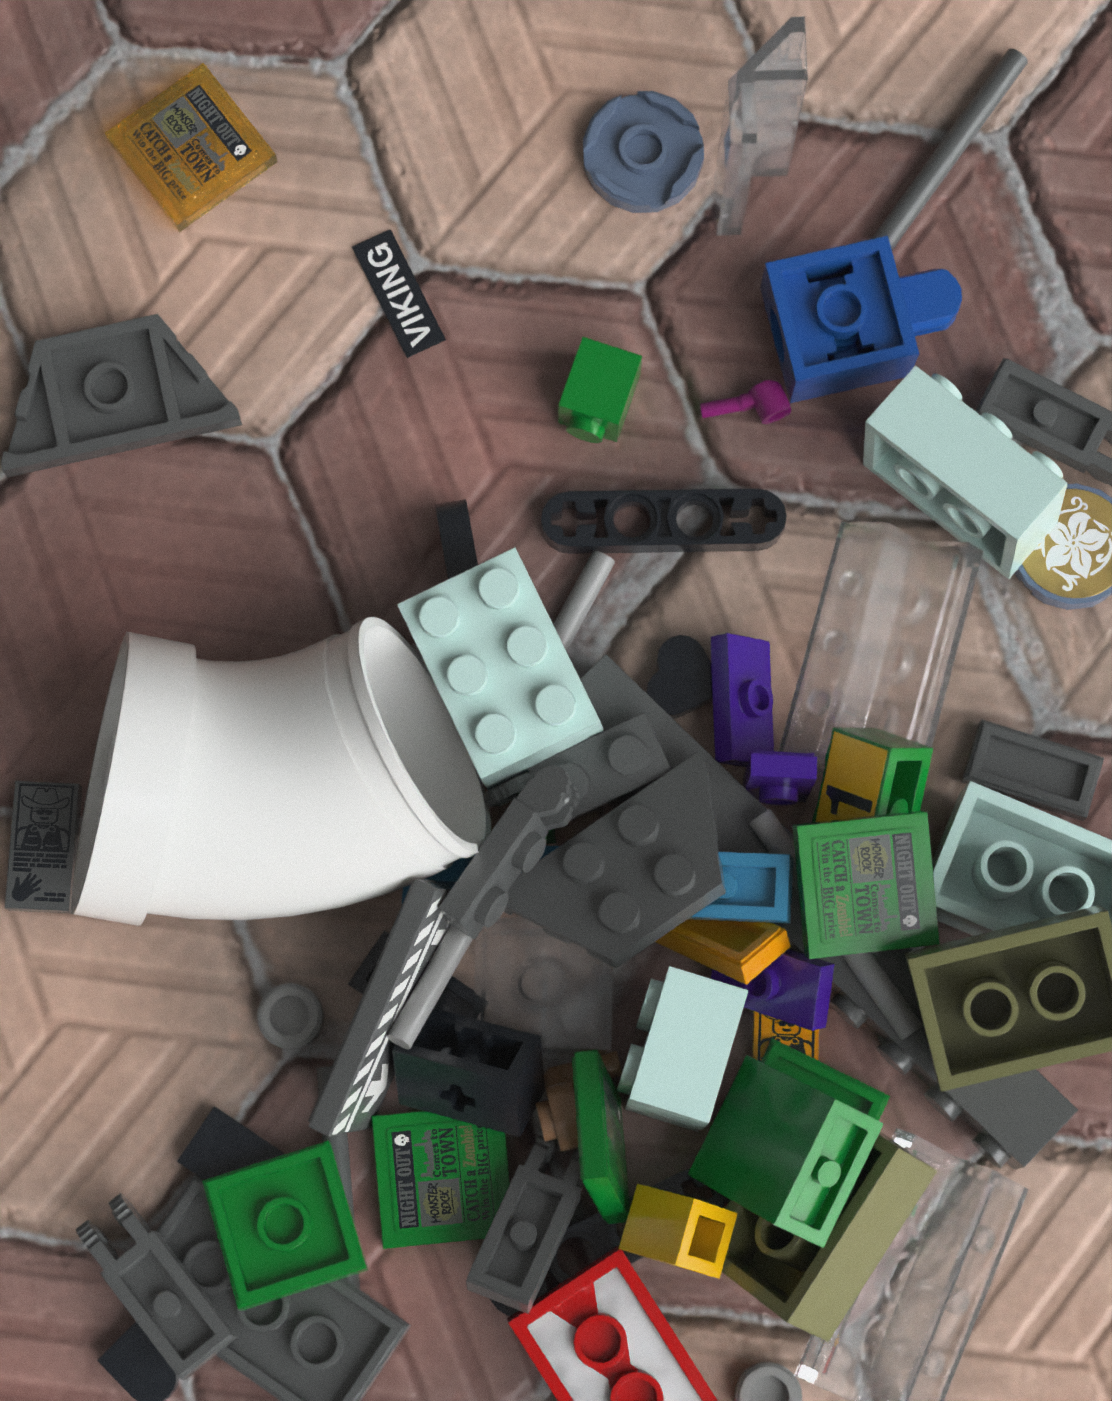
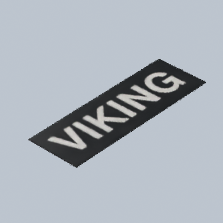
(398, 293)

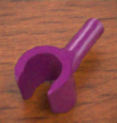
(766, 398)

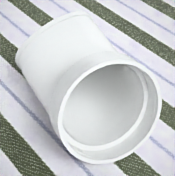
(272, 781)

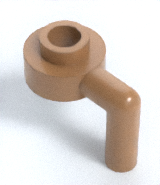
(559, 1112)

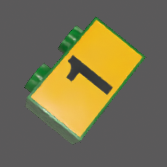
(871, 774)

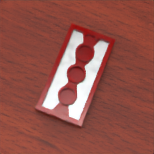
(607, 1339)

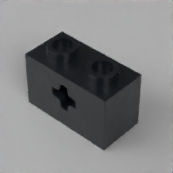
(472, 1072)

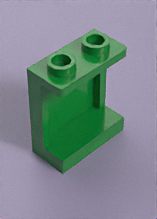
(785, 1151)

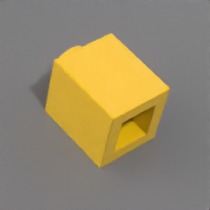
(678, 1230)

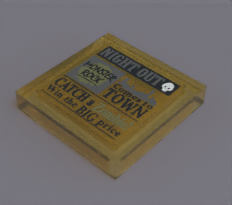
(191, 147)

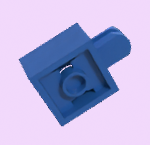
(850, 318)

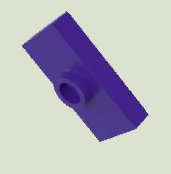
(741, 697)
(780, 776)
(790, 990)

